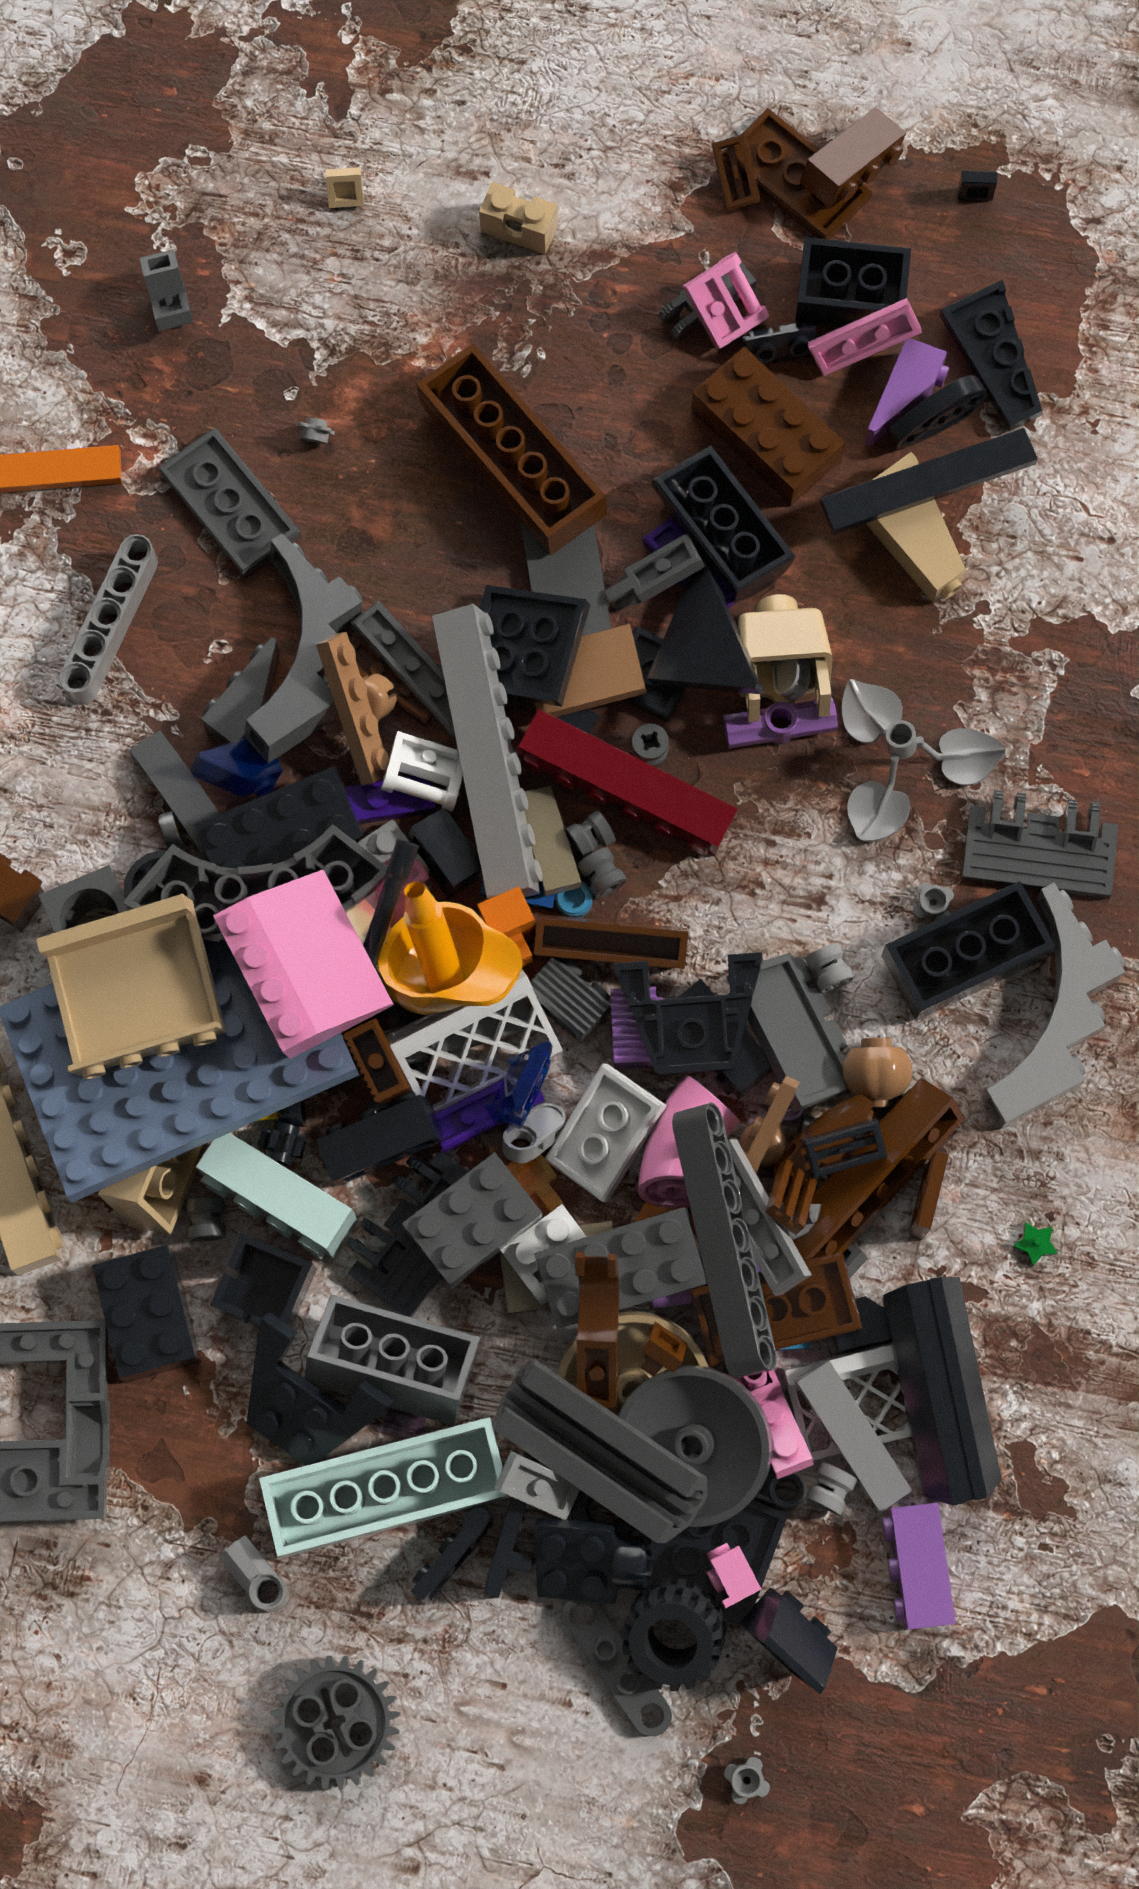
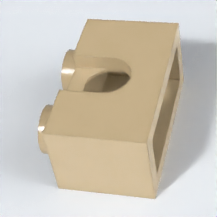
(537, 218)

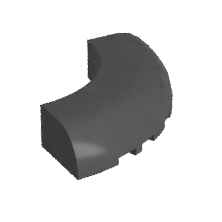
(213, 888)

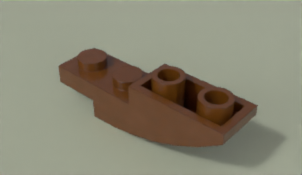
(843, 1114)

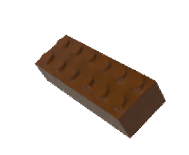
(512, 449)

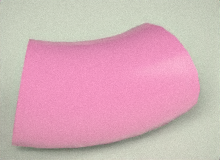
(660, 1171)

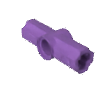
(801, 716)

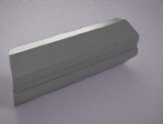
(600, 1453)

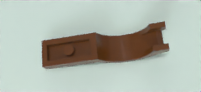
(598, 1327)

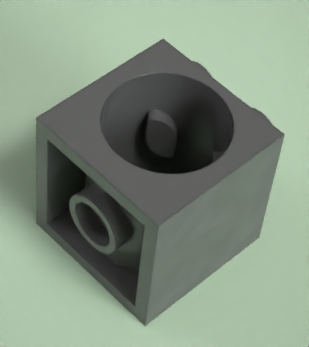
(74, 899)

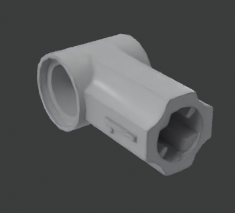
(253, 1573)

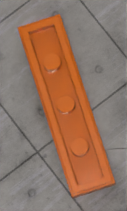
(60, 468)

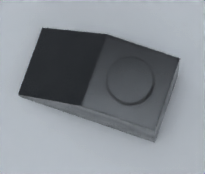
(873, 1330)

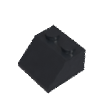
(792, 1638)

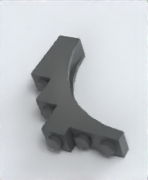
(304, 698)

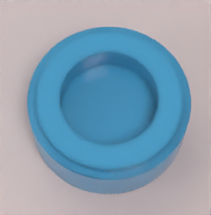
(575, 902)

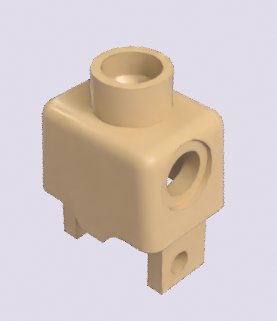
(782, 633)

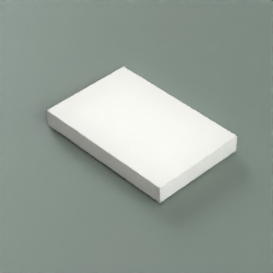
(605, 1132)

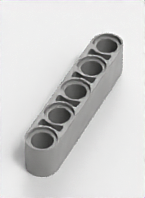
(111, 635)

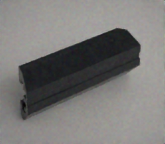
(942, 1390)

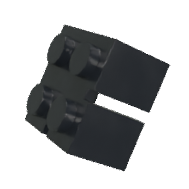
(266, 1283)

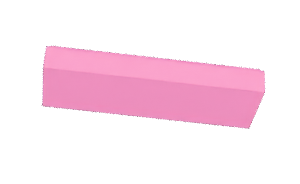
(864, 337)

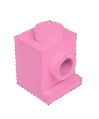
(731, 1574)

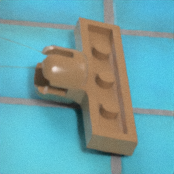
(358, 704)
(764, 1138)

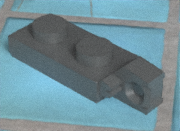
(655, 573)

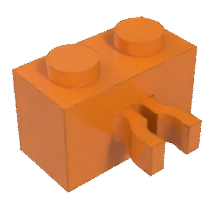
(512, 917)

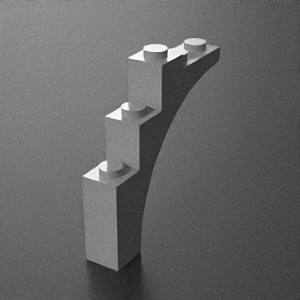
(1074, 1018)

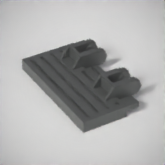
(1039, 854)

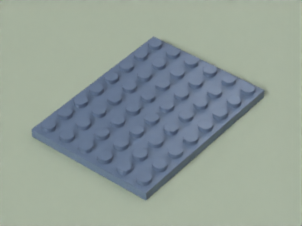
(167, 1104)

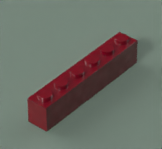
(626, 783)

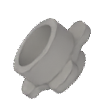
(315, 430)
(929, 892)
(757, 1786)

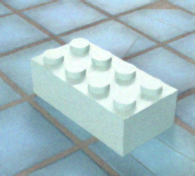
(278, 1194)

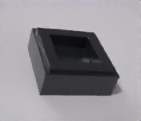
(977, 185)

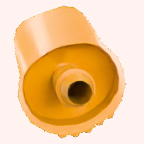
(445, 957)

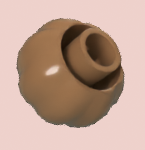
(877, 1070)

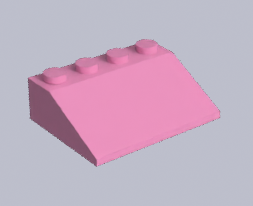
(303, 962)

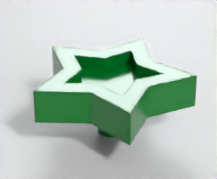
(1036, 1243)

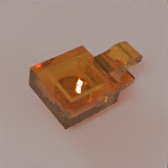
(535, 1179)

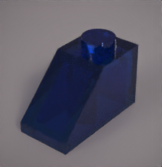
(237, 769)

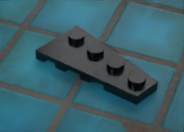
(990, 344)

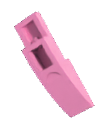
(788, 1445)

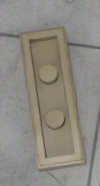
(551, 843)

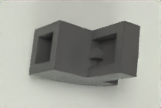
(166, 290)

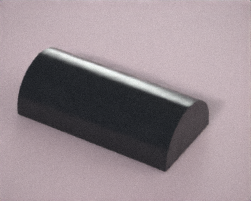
(724, 523)

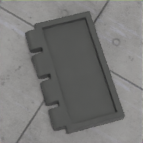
(794, 1033)

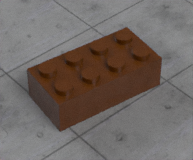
(767, 426)

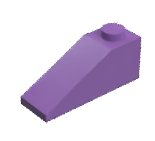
(911, 382)

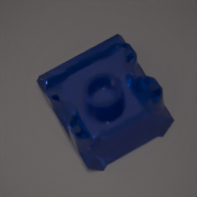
(521, 1086)

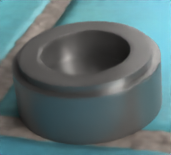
(170, 830)

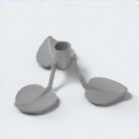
(874, 711)

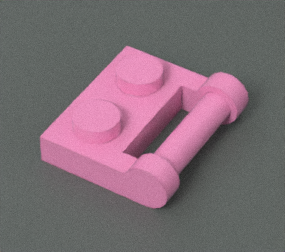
(716, 306)

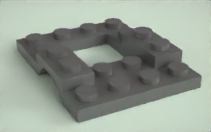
(67, 1475)

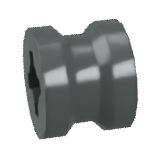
(649, 751)

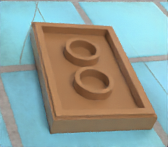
(602, 673)

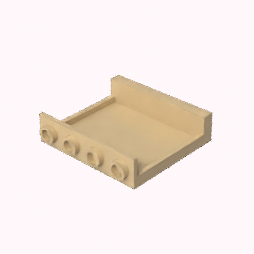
(133, 986)

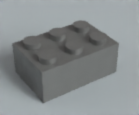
(472, 1221)

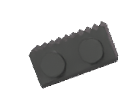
(570, 999)

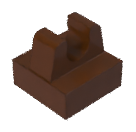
(661, 1350)

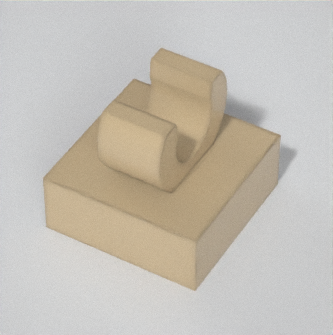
(344, 187)

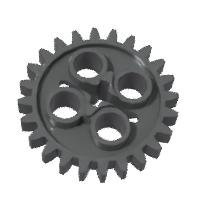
(301, 1735)

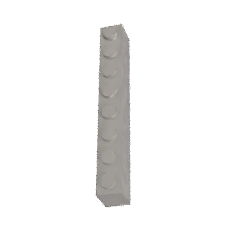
(486, 751)

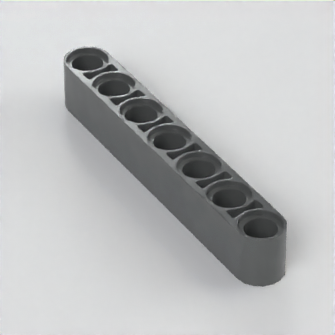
(724, 1241)

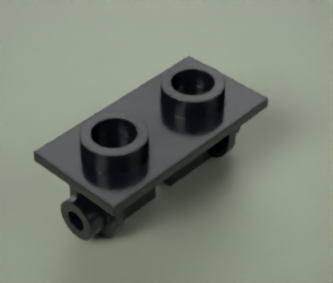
(787, 344)

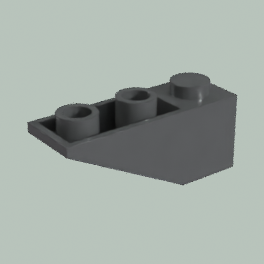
(244, 695)

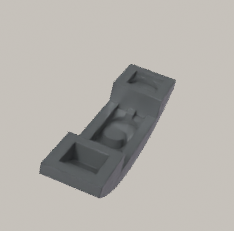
(175, 784)

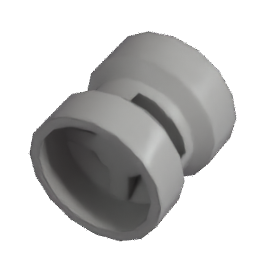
(830, 967)
(834, 1480)

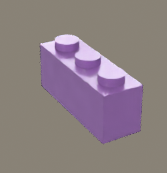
(919, 1566)

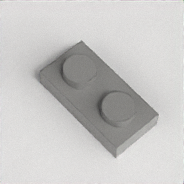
(537, 1486)

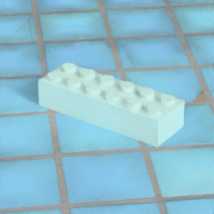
(383, 1488)

